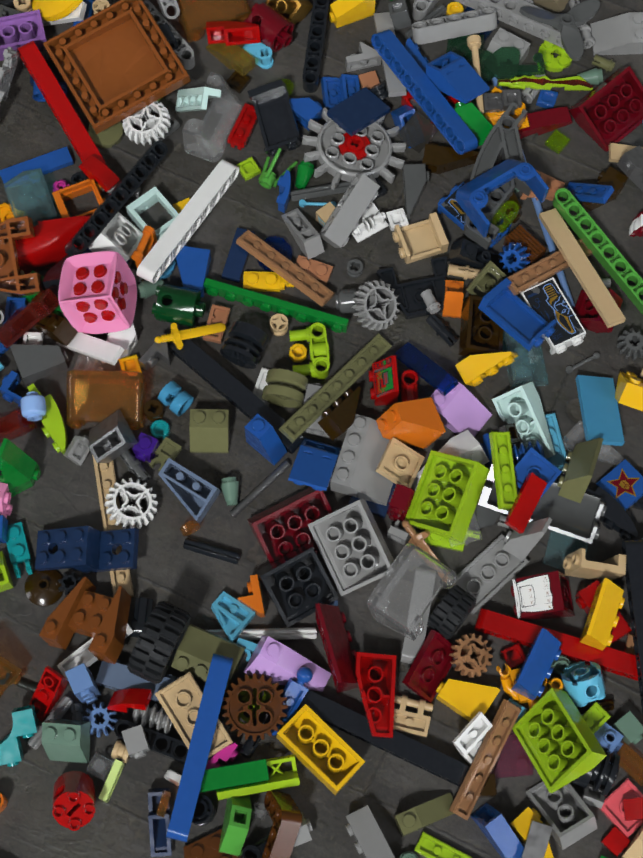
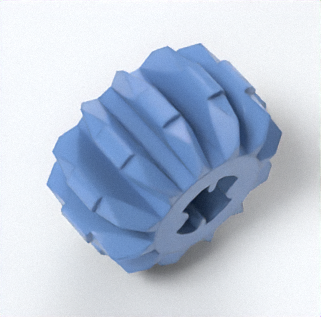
(108, 717)

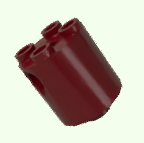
(274, 27)

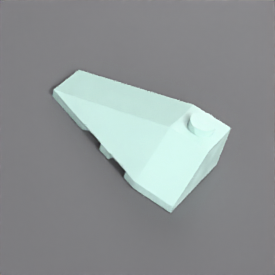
(525, 410)

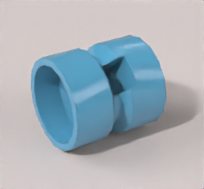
(174, 397)

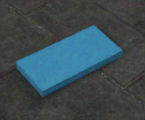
(599, 409)

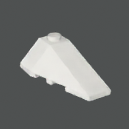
(463, 446)

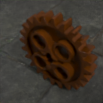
(236, 706)

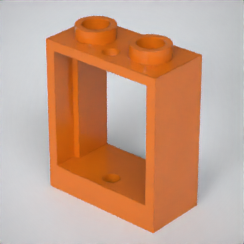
(74, 191)

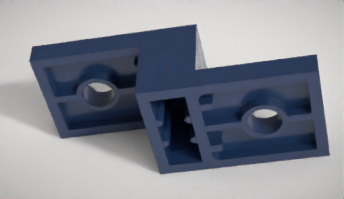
(87, 549)

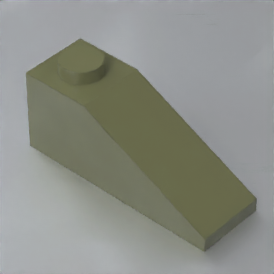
(424, 814)

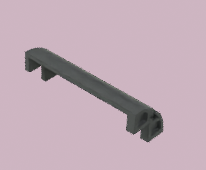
(568, 516)

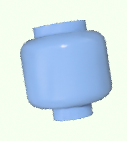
(33, 406)

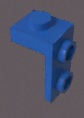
(8, 386)

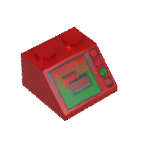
(384, 381)

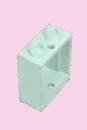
(145, 202)

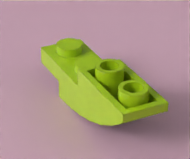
(53, 423)

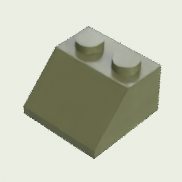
(209, 430)

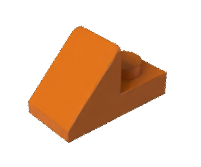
(453, 299)
(253, 601)

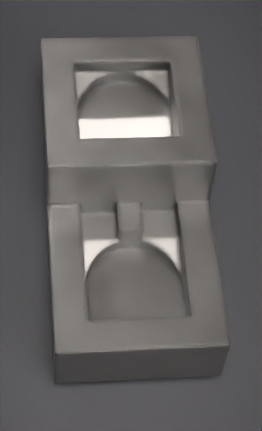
(501, 101)

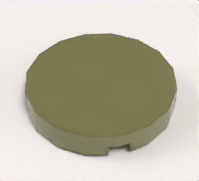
(108, 137)

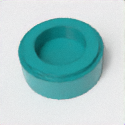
(159, 429)

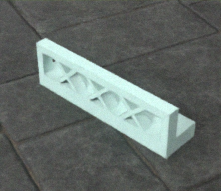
(195, 98)

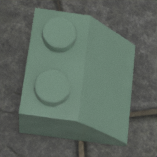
(66, 740)

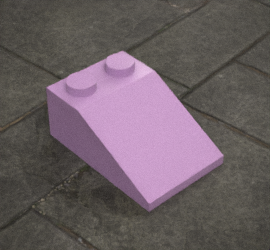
(461, 410)

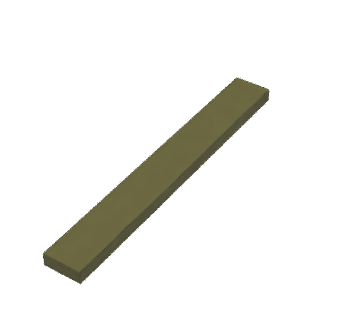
(335, 388)

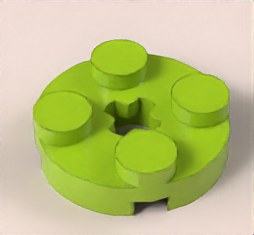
(554, 64)

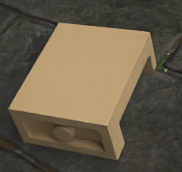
(421, 239)
(577, 566)

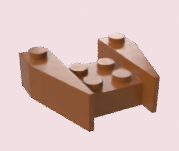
(10, 277)
(91, 616)

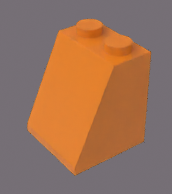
(412, 422)

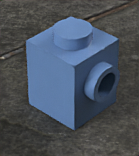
(609, 738)

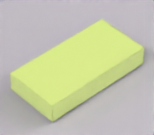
(111, 781)

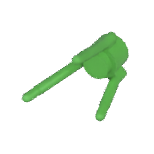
(267, 177)

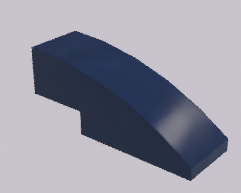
(158, 825)

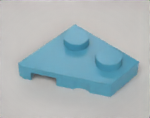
(231, 615)

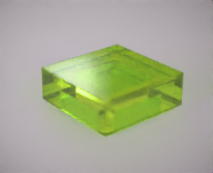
(557, 142)

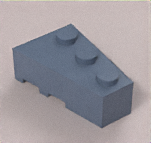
(192, 491)

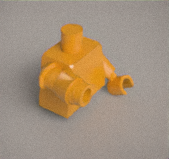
(508, 678)

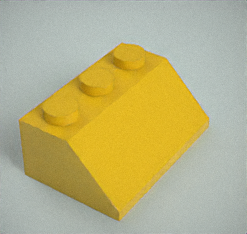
(603, 615)

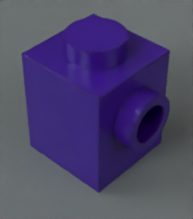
(145, 448)

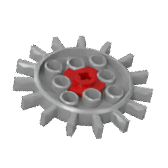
(353, 149)

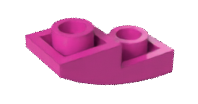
(225, 755)

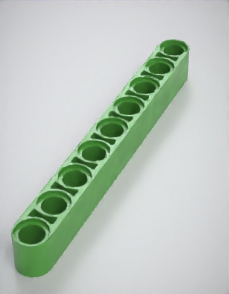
(598, 250)

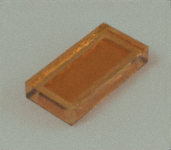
(631, 763)

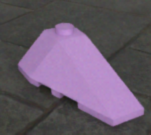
(282, 663)

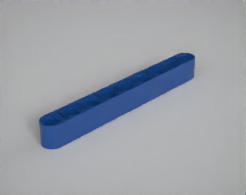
(424, 92)
(199, 748)

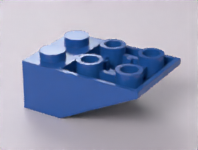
(456, 77)
(314, 464)

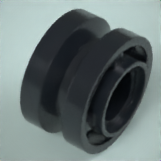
(209, 812)

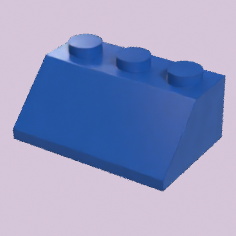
(537, 665)

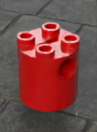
(73, 800)

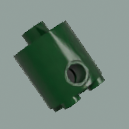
(184, 305)

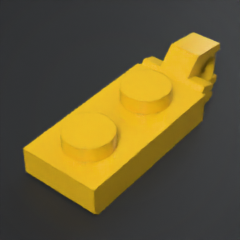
(264, 282)

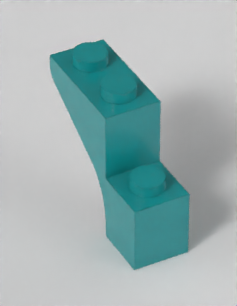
(24, 725)

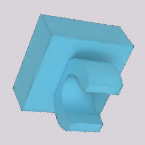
(250, 647)

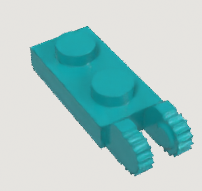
(18, 548)

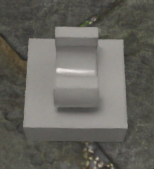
(397, 534)

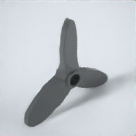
(567, 24)

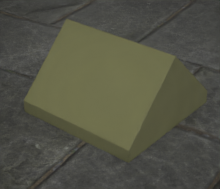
(486, 280)

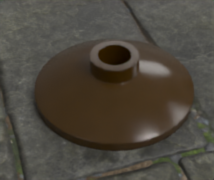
(43, 596)

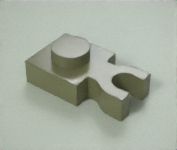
(166, 450)

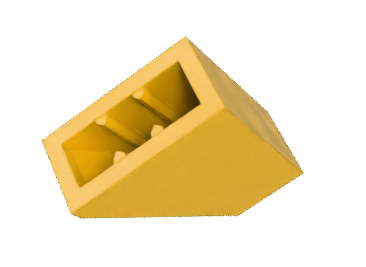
(349, 11)
(466, 697)

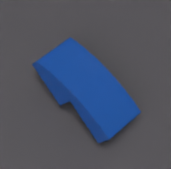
(284, 191)

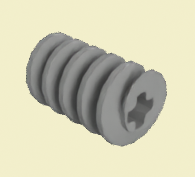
(154, 718)

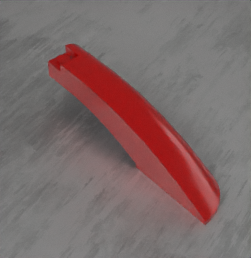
(48, 244)

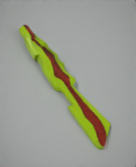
(573, 83)

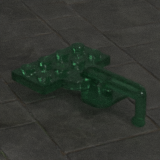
(500, 64)

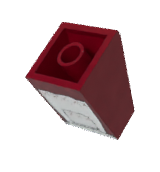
(542, 596)

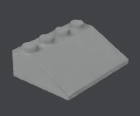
(357, 463)
(352, 546)

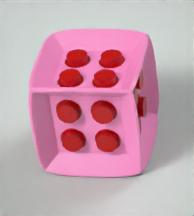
(97, 292)

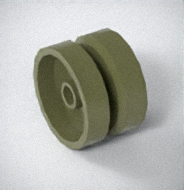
(285, 388)

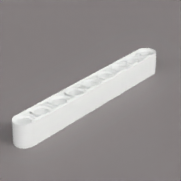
(187, 221)

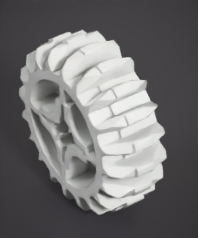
(151, 126)
(123, 490)

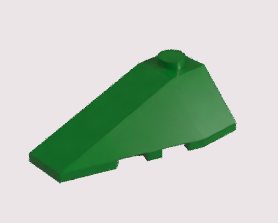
(17, 468)

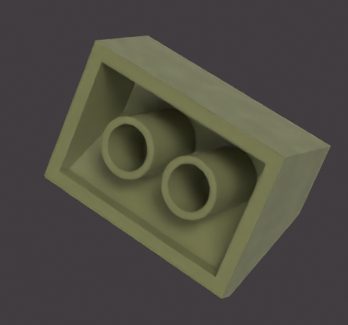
(579, 469)
(197, 649)

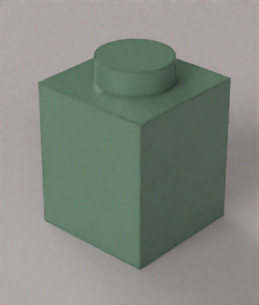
(629, 728)

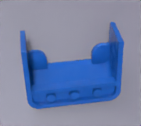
(474, 195)

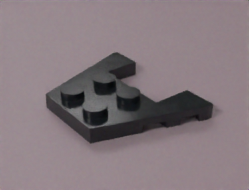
(409, 293)

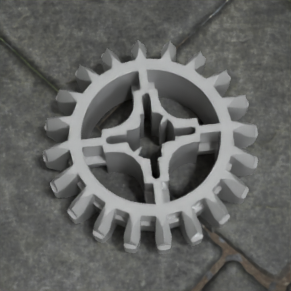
(367, 298)

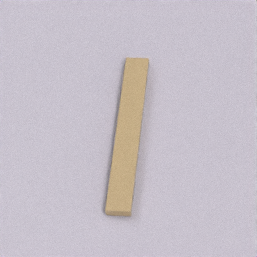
(582, 268)
(105, 479)

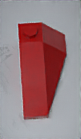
(377, 688)

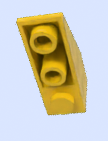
(479, 366)

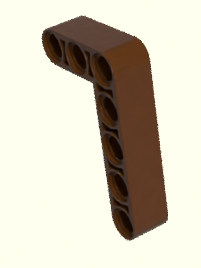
(285, 826)

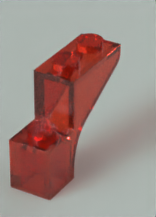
(26, 317)

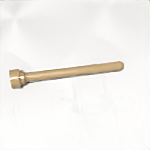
(474, 44)

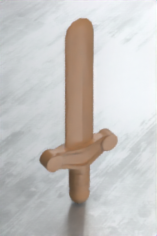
(418, 538)

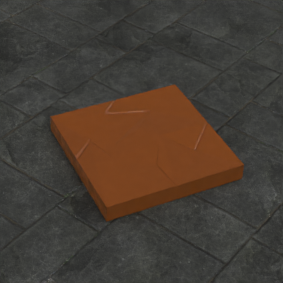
(116, 63)

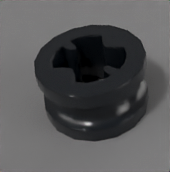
(76, 176)

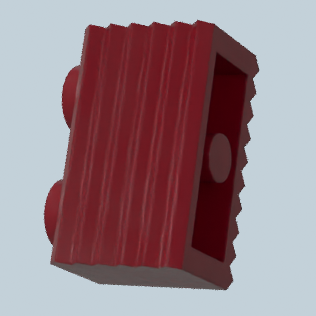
(400, 502)

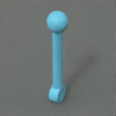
(302, 203)

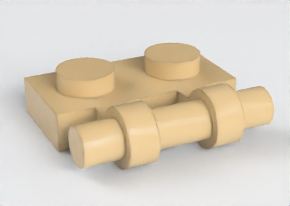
(411, 722)

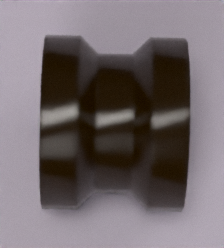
(151, 413)

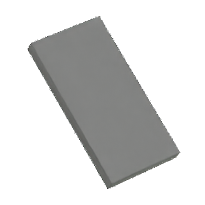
(489, 572)

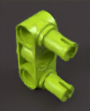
(318, 351)

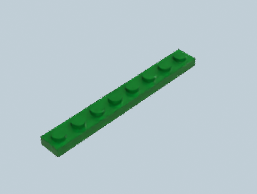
(269, 303)

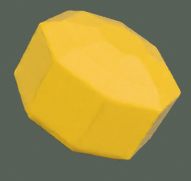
(298, 353)

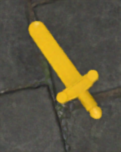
(179, 335)

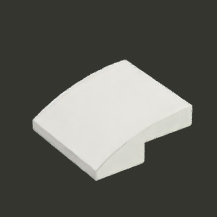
(472, 736)

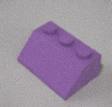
(21, 29)

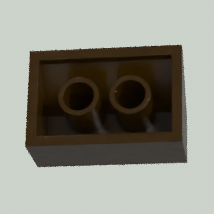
(478, 331)

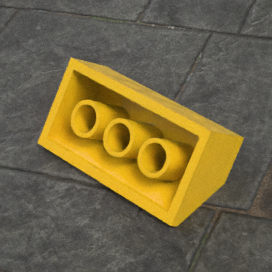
(320, 749)

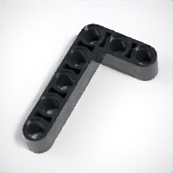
(155, 737)

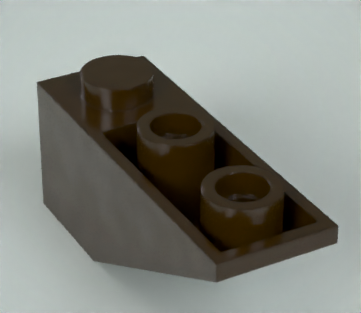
(444, 159)
(612, 178)
(56, 328)
(342, 416)

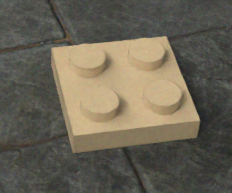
(400, 463)

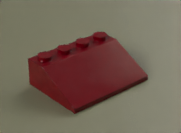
(611, 108)
(286, 523)
(336, 646)

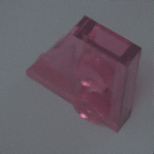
(513, 760)

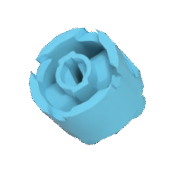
(583, 683)

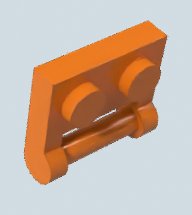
(145, 245)

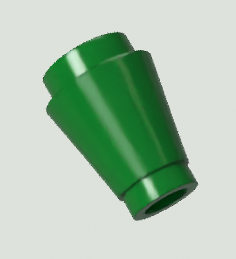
(304, 173)

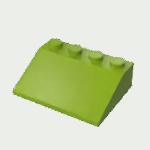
(447, 495)
(558, 740)

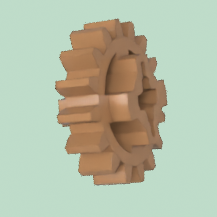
(479, 658)

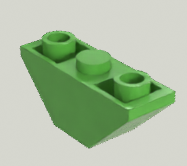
(235, 825)

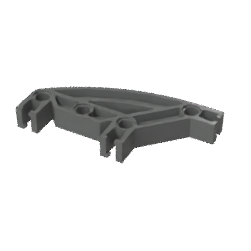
(503, 143)

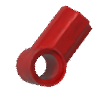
(409, 391)

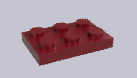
(430, 666)

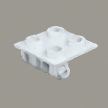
(370, 223)

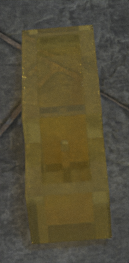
(233, 57)

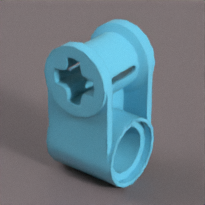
(261, 53)

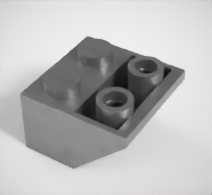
(111, 438)

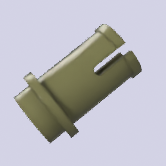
(603, 63)

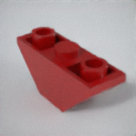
(48, 692)

